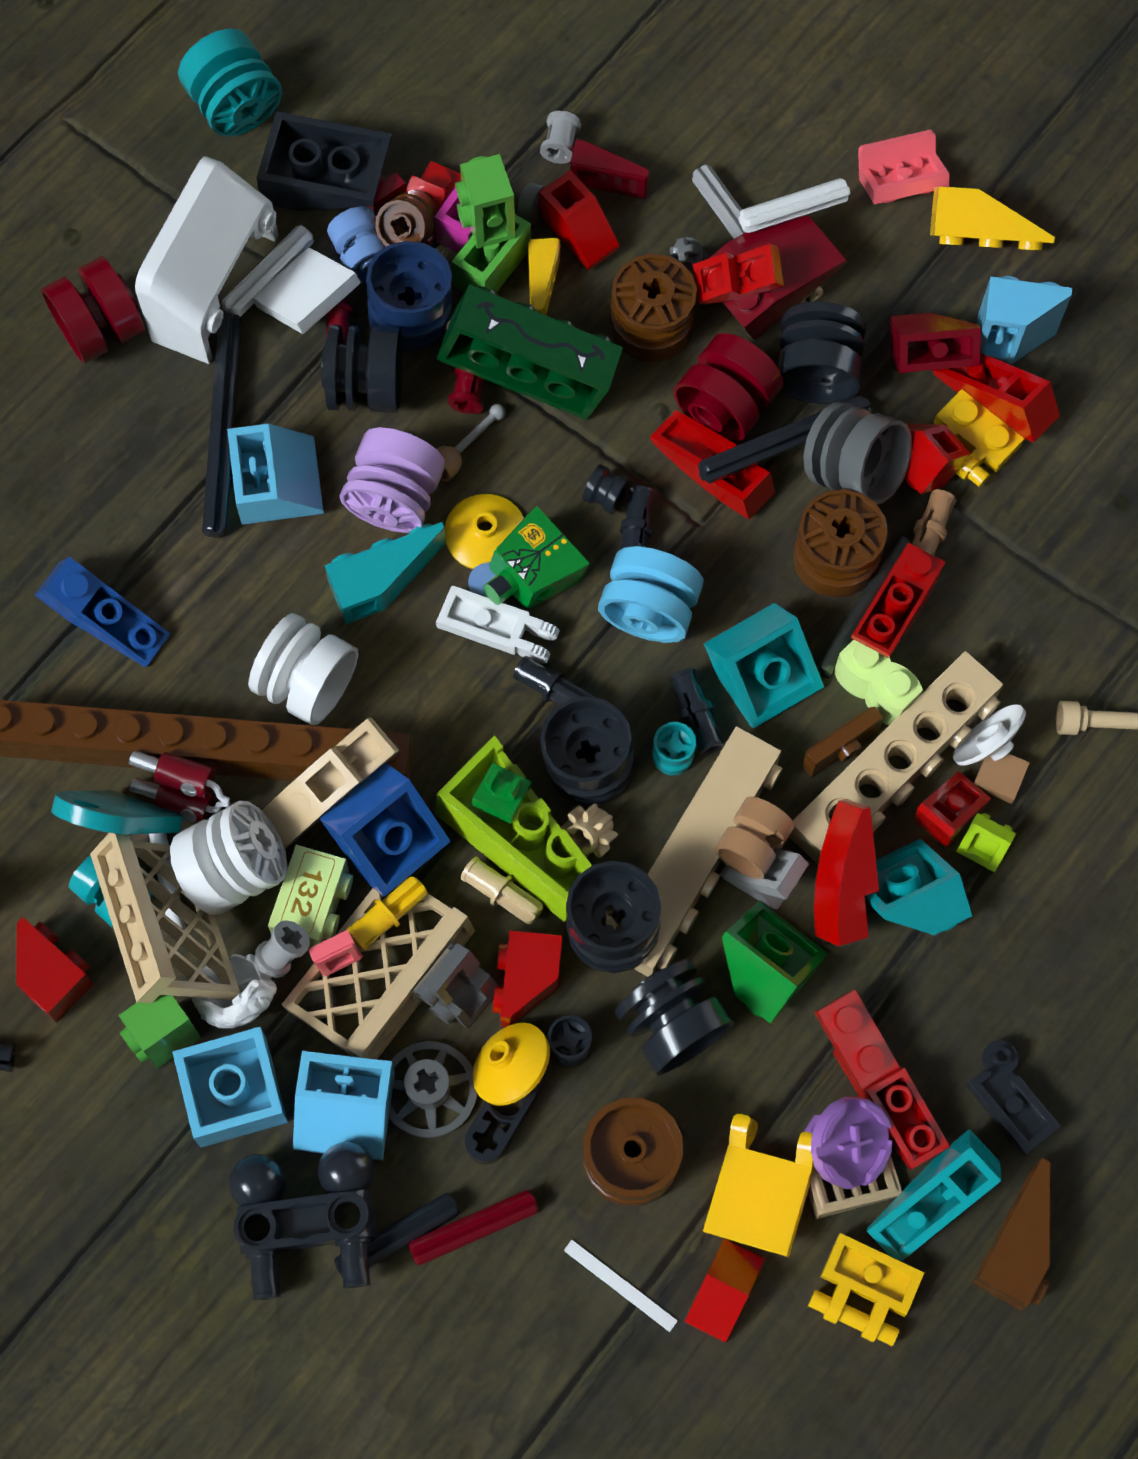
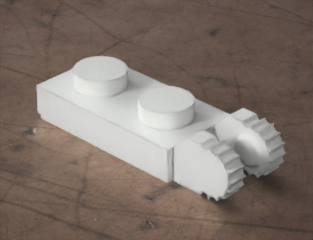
(494, 624)

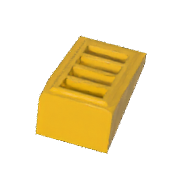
(542, 269)

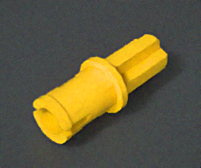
(387, 912)

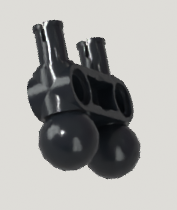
(308, 1221)

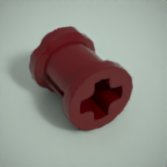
(467, 393)

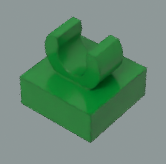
(501, 793)

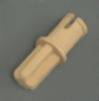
(502, 891)

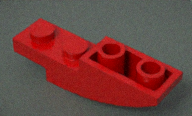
(880, 1079)

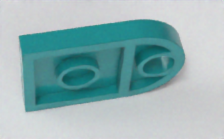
(114, 813)

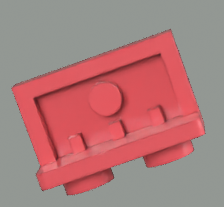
(901, 167)

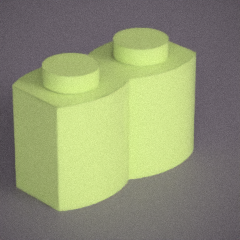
(877, 680)

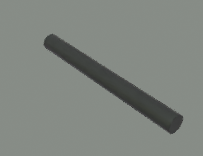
(843, 637)

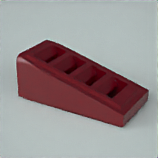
(607, 171)

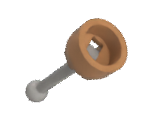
(452, 455)

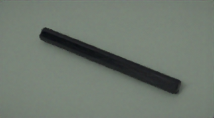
(222, 418)

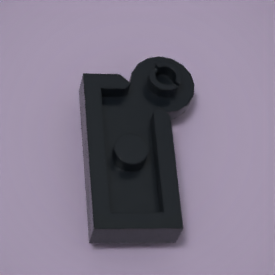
(1010, 1099)

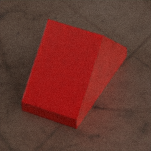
(724, 1290)

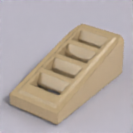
(822, 1207)

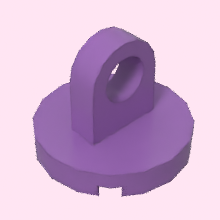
(850, 1142)

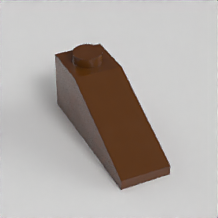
(1021, 1249)

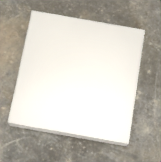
(306, 290)

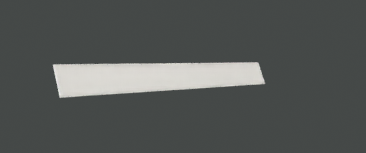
(620, 1285)

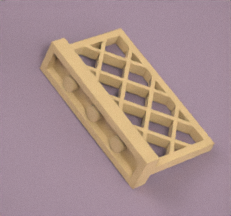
(139, 924)
(398, 1000)

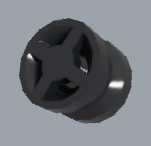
(606, 489)

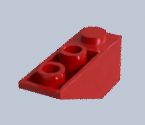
(899, 600)

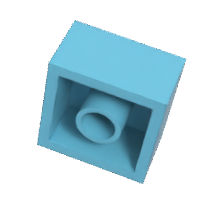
(229, 1087)

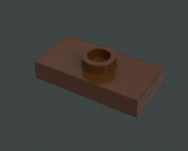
(843, 743)

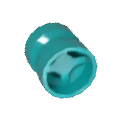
(674, 739)

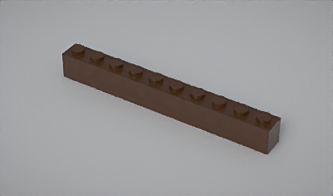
(227, 745)

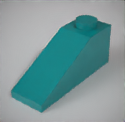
(936, 1196)

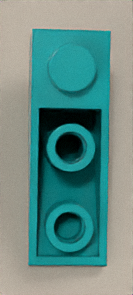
(375, 577)

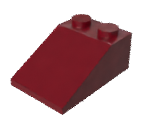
(806, 263)

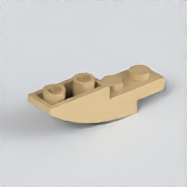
(329, 780)

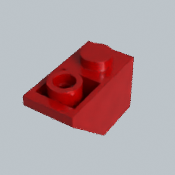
(577, 220)
(934, 457)
(530, 973)
(47, 974)

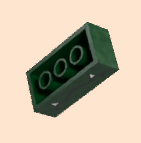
(529, 352)

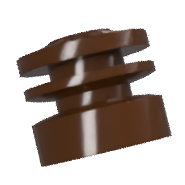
(649, 326)
(837, 564)

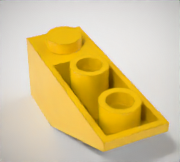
(974, 214)

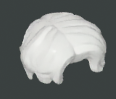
(255, 995)

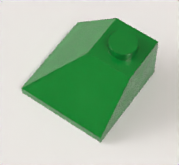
(768, 961)

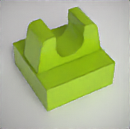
(986, 842)

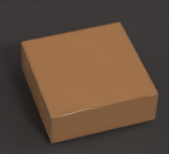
(1001, 777)

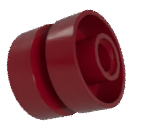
(103, 304)
(729, 386)

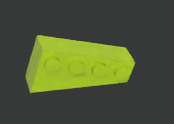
(528, 849)

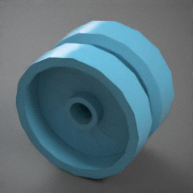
(651, 594)

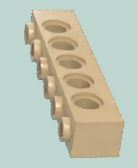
(961, 681)

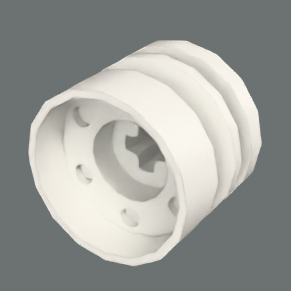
(303, 669)
(228, 858)

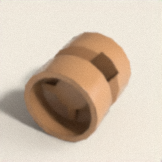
(757, 832)

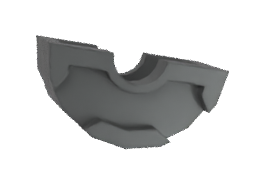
(456, 987)

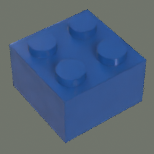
(385, 829)

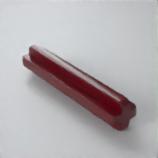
(473, 1227)

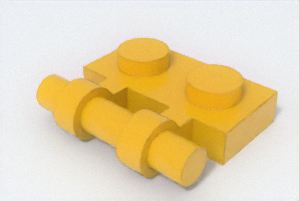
(982, 435)
(872, 1276)

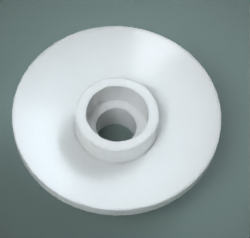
(991, 736)

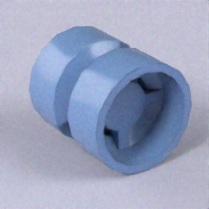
(355, 239)

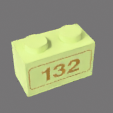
(312, 893)

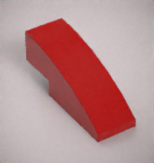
(690, 442)
(845, 875)

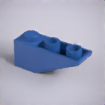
(101, 611)

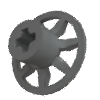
(429, 1088)

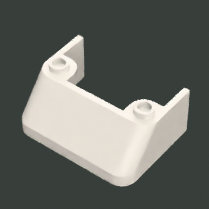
(196, 254)

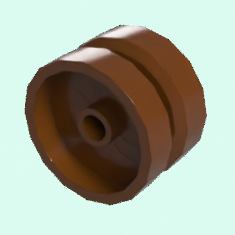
(620, 1127)

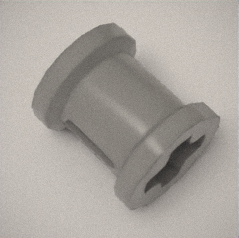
(560, 137)
(286, 943)

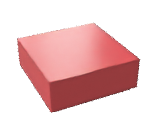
(335, 953)

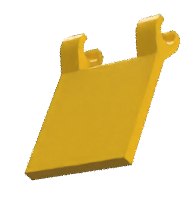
(759, 1194)

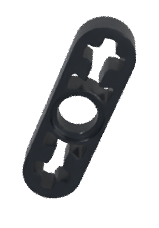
(500, 1138)

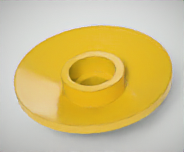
(464, 538)
(511, 1064)

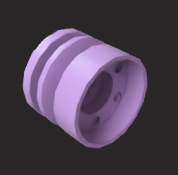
(392, 479)

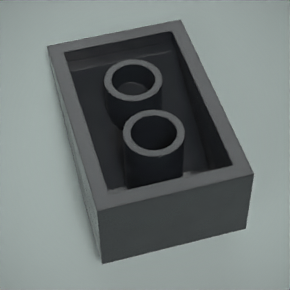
(321, 164)

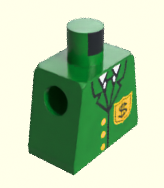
(534, 563)

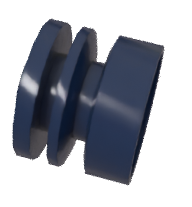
(410, 290)

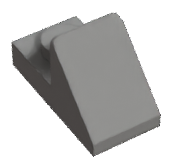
(777, 882)

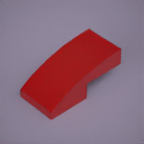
(738, 276)

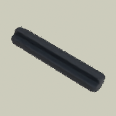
(408, 1228)

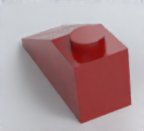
(1008, 392)

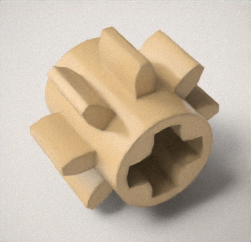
(590, 830)

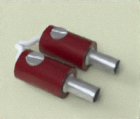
(182, 786)

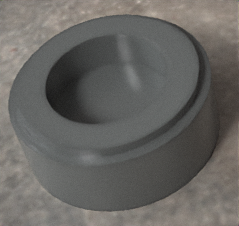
(529, 203)

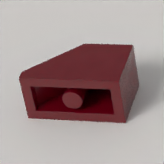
(933, 342)

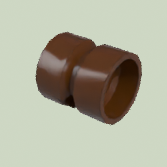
(406, 218)

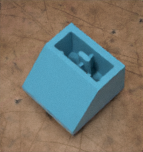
(1019, 316)
(274, 473)
(342, 1102)

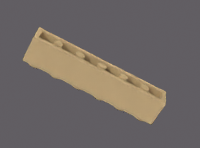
(689, 857)

